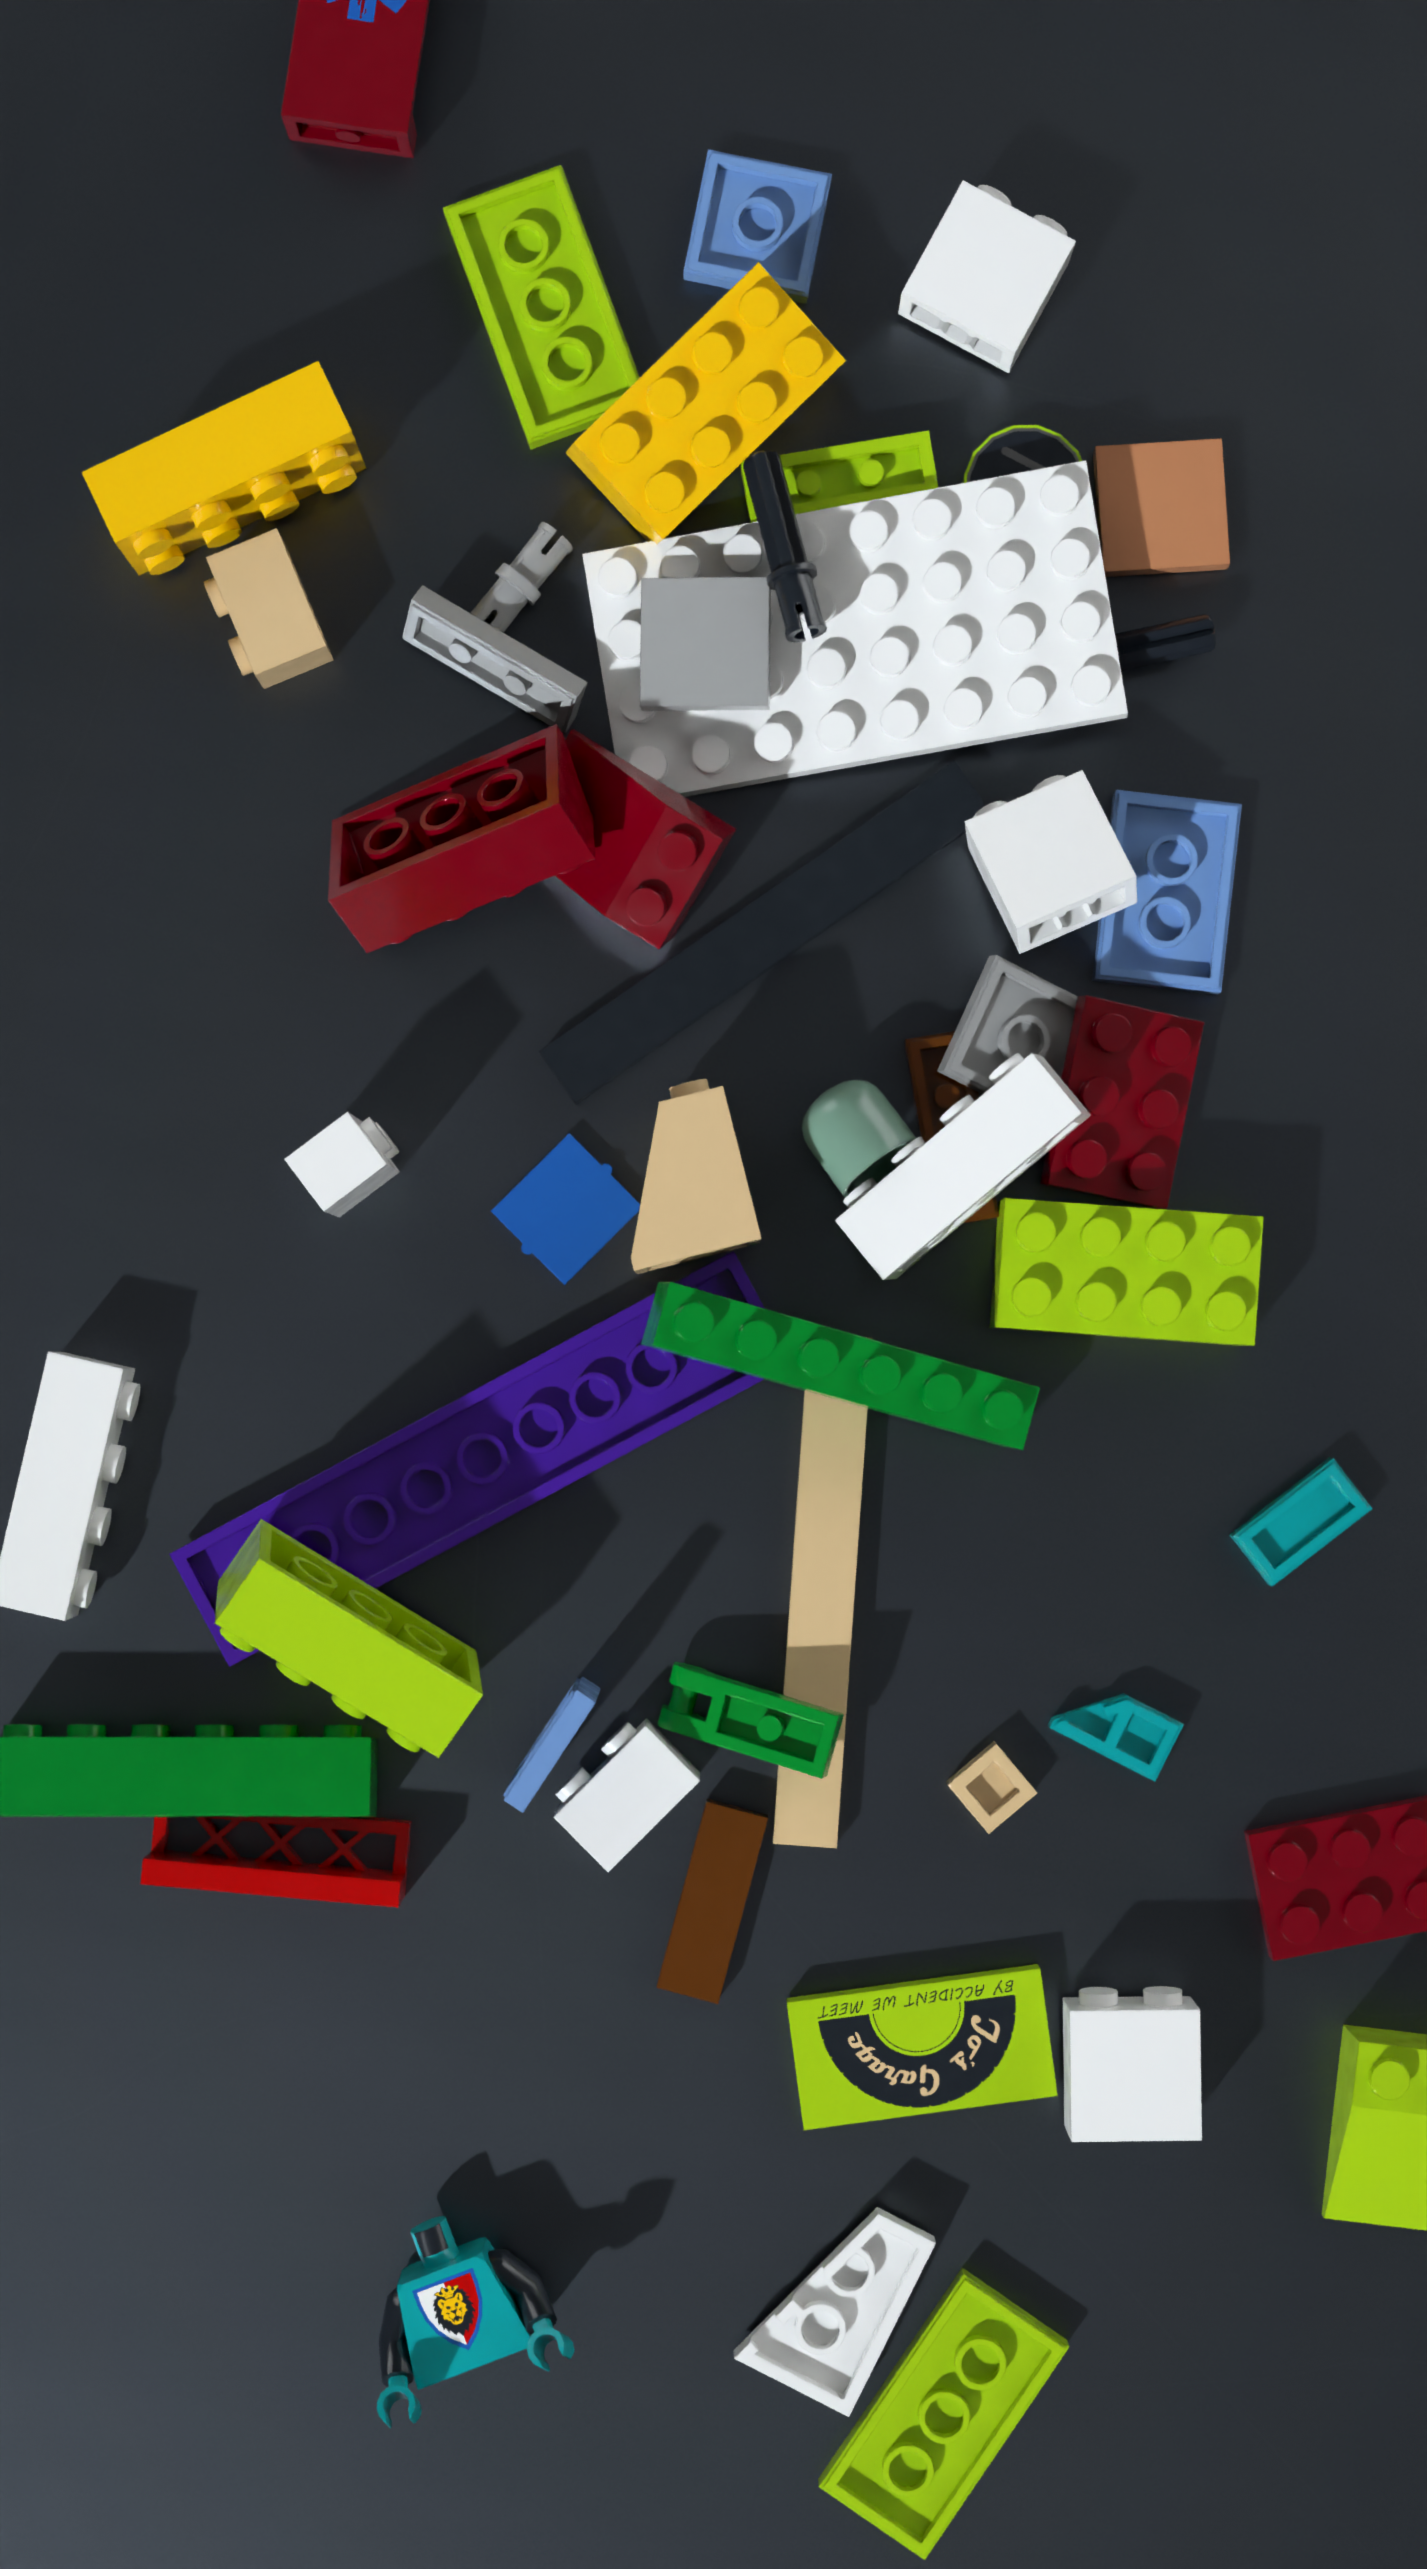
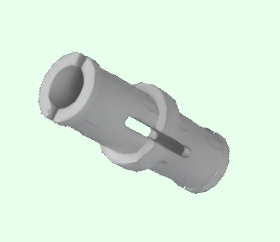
(522, 578)

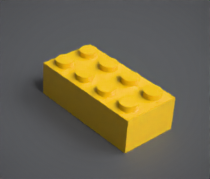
(705, 405)
(226, 471)

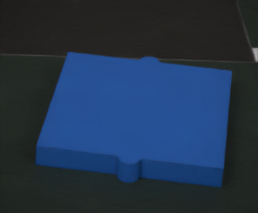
(566, 1209)

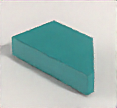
(1122, 1732)

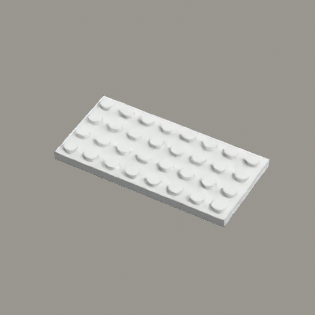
(945, 631)

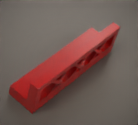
(282, 1877)

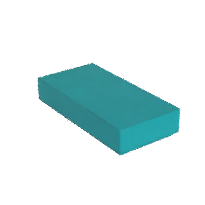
(1300, 1521)

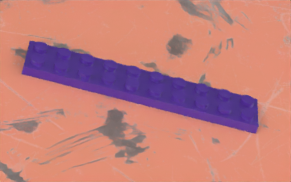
(485, 1452)

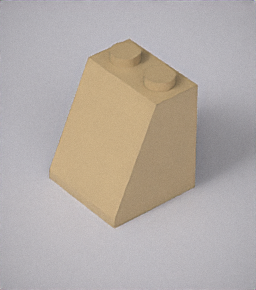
(693, 1183)

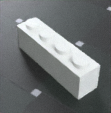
(962, 1165)
(64, 1485)

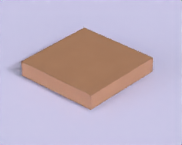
(1161, 507)

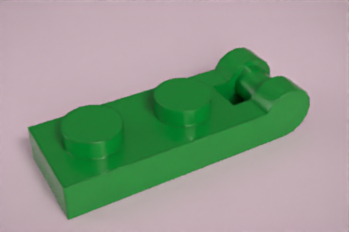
(752, 1721)

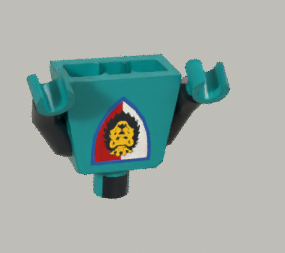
(459, 2314)

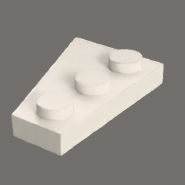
(842, 2313)

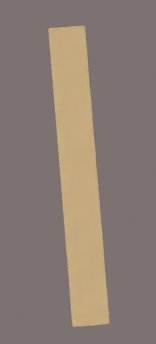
(822, 1604)

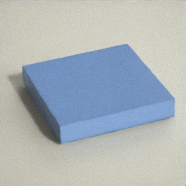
(754, 215)
(551, 1743)

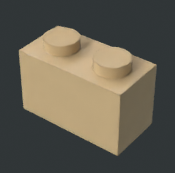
(268, 609)

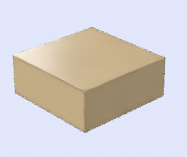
(991, 1787)

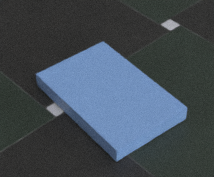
(1184, 893)

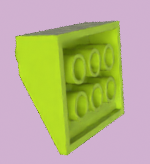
(1379, 2130)

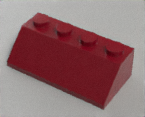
(460, 840)

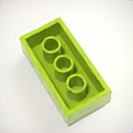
(1126, 1272)
(347, 1640)

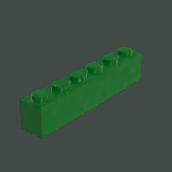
(840, 1365)
(187, 1775)

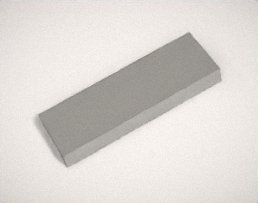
(493, 659)

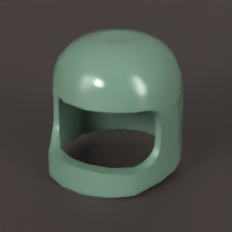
(852, 1130)

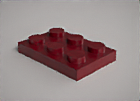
(1136, 1082)
(1341, 1878)

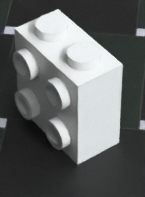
(986, 275)
(1051, 860)
(1132, 2066)

